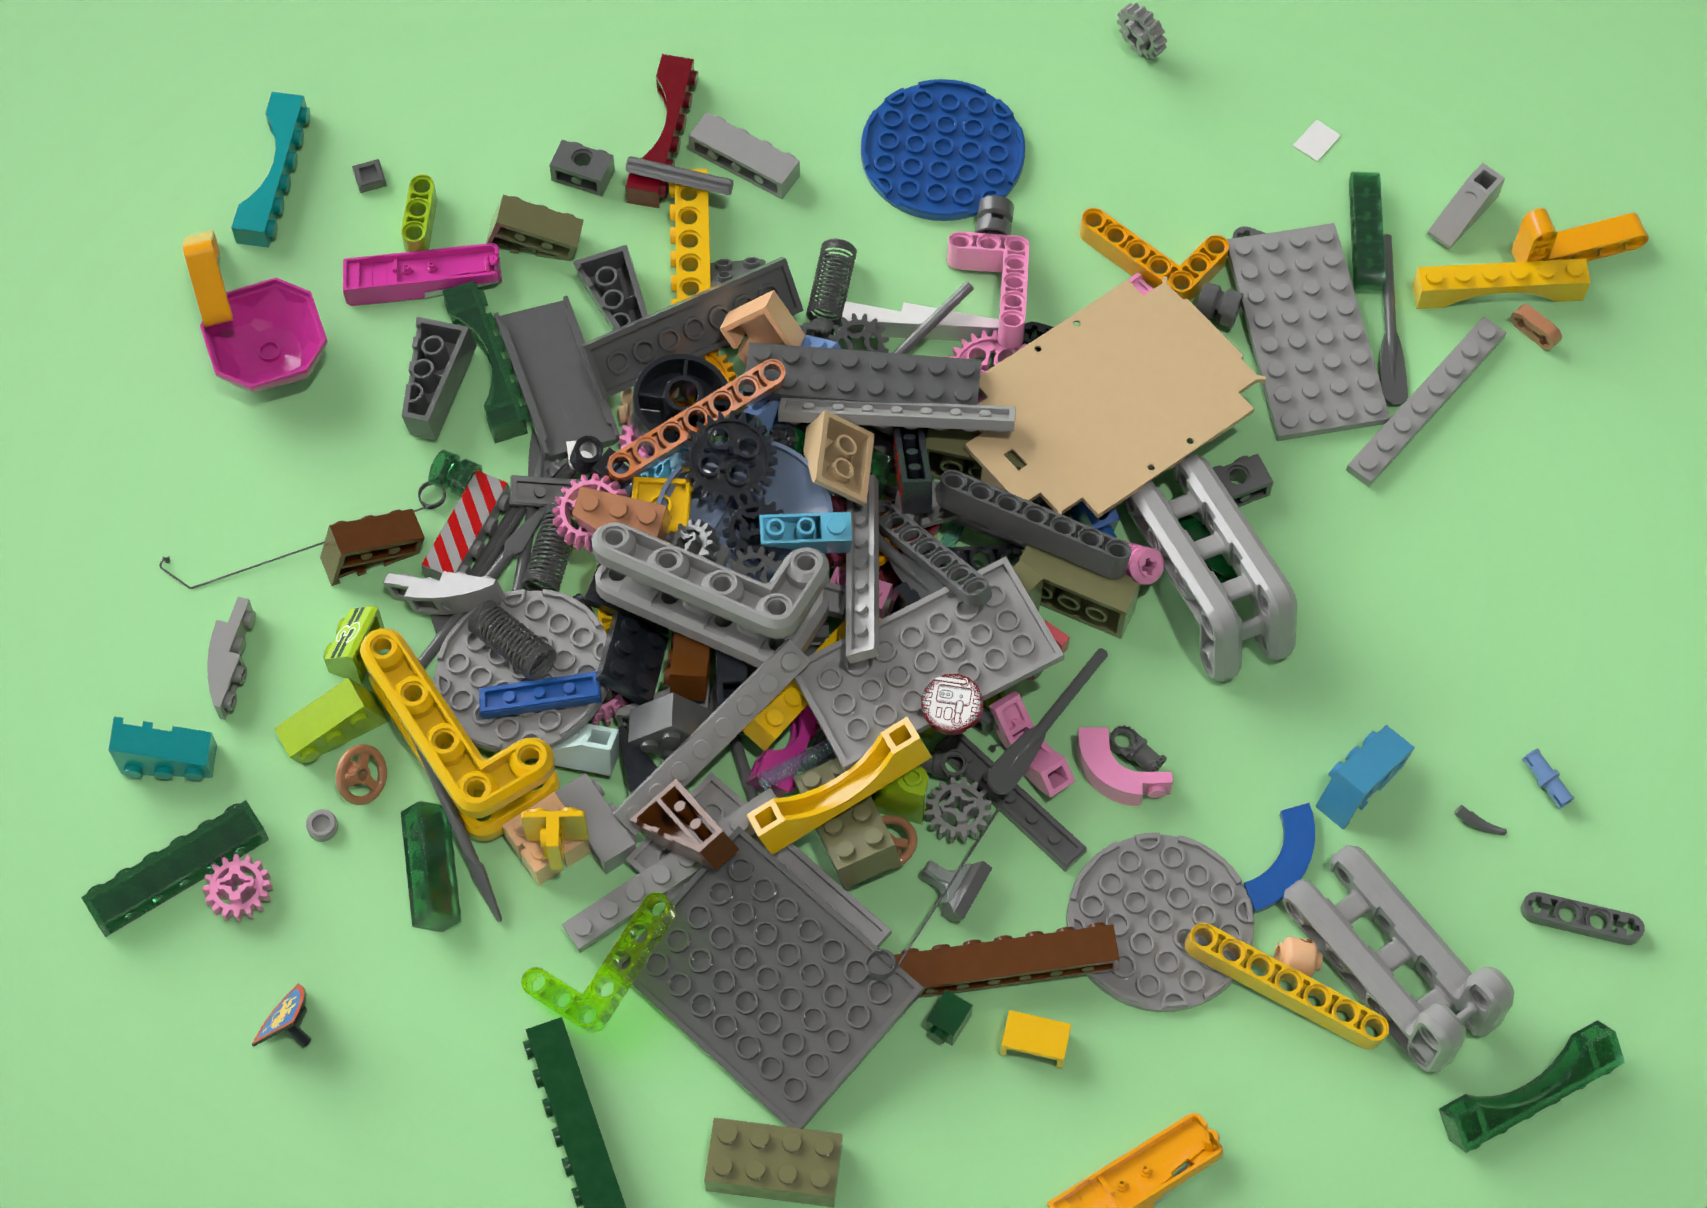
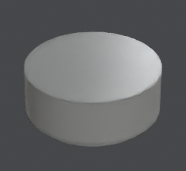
(322, 825)

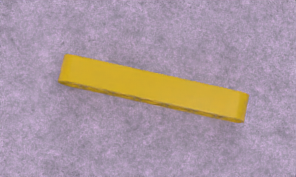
(1301, 985)

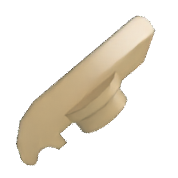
(623, 411)

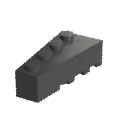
(613, 285)
(436, 372)

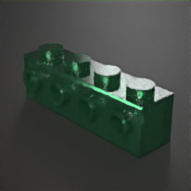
(430, 867)

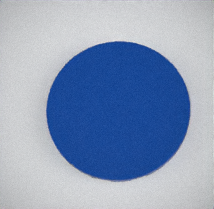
(942, 149)

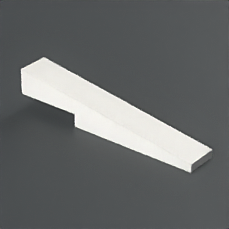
(904, 322)

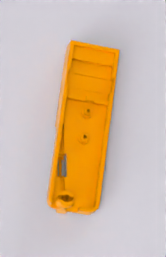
(1145, 1173)

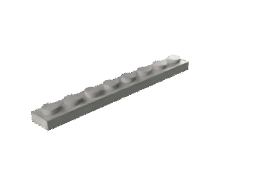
(1425, 402)
(907, 415)
(863, 578)
(718, 728)
(660, 877)

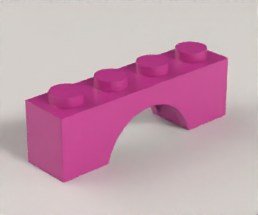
(801, 731)

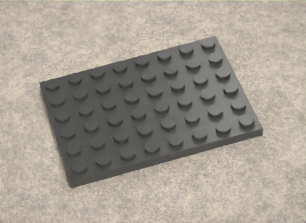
(772, 982)

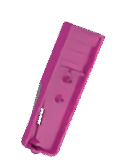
(418, 273)

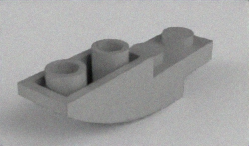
(449, 595)
(224, 661)

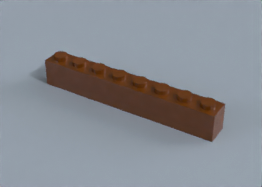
(1013, 960)

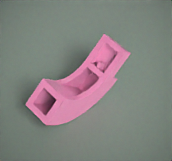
(1048, 769)
(1112, 778)

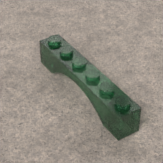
(502, 407)
(1585, 1058)

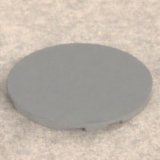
(470, 664)
(1154, 896)

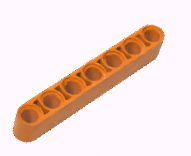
(704, 407)

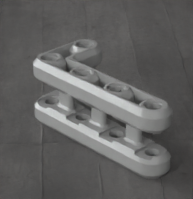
(686, 594)
(1206, 597)
(1426, 1028)

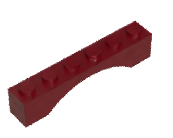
(674, 85)

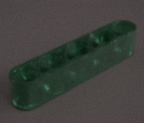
(1367, 231)

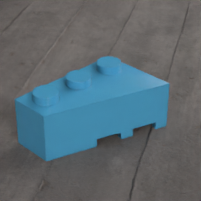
(1363, 774)

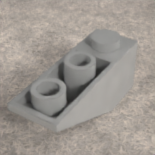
(1467, 205)

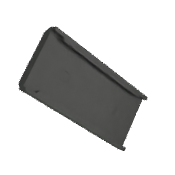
(555, 377)

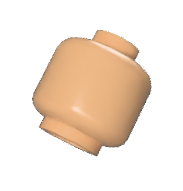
(1299, 954)

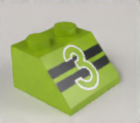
(344, 654)

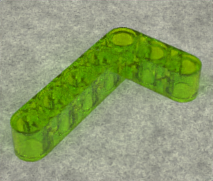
(608, 971)

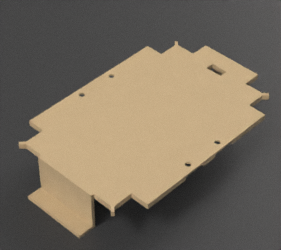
(1111, 400)

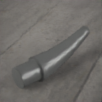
(1476, 822)

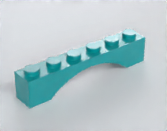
(258, 214)

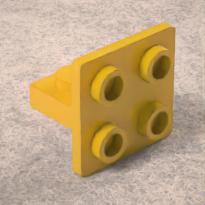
(552, 829)

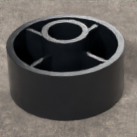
(670, 380)

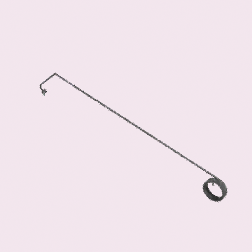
(423, 486)
(885, 952)

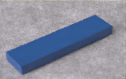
(539, 695)

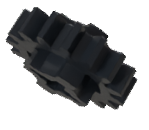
(748, 517)

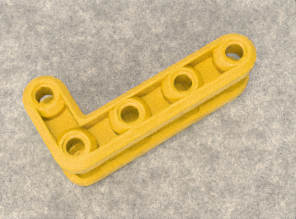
(477, 785)

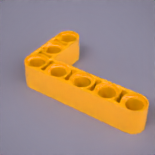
(1541, 242)
(1151, 259)
(202, 262)

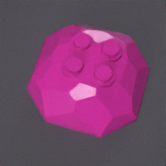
(271, 338)

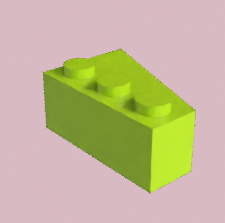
(330, 721)

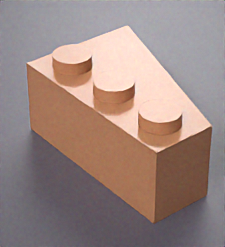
(598, 508)

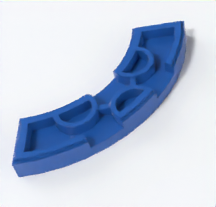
(1290, 864)

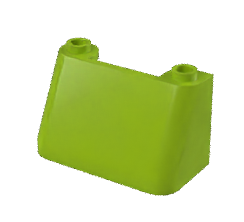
(906, 794)

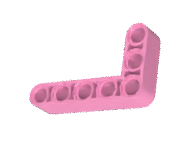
(997, 254)

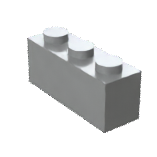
(608, 838)

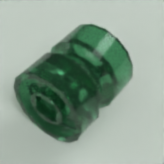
(450, 472)

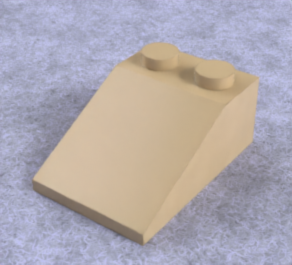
(839, 456)

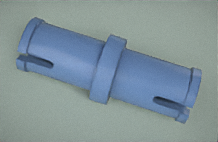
(1548, 778)

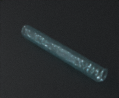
(794, 765)

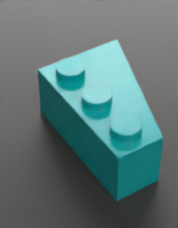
(162, 752)

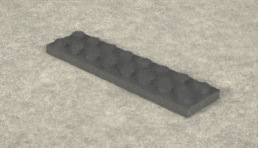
(682, 328)
(867, 375)

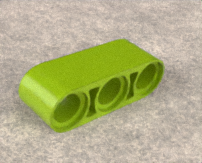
(419, 204)

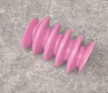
(1145, 564)

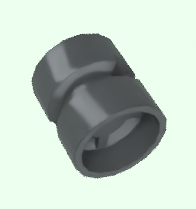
(995, 215)
(1219, 304)

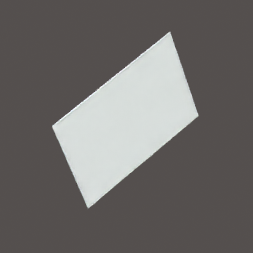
(1316, 140)

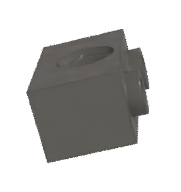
(569, 170)
(1253, 476)

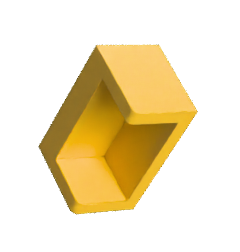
(1036, 1036)

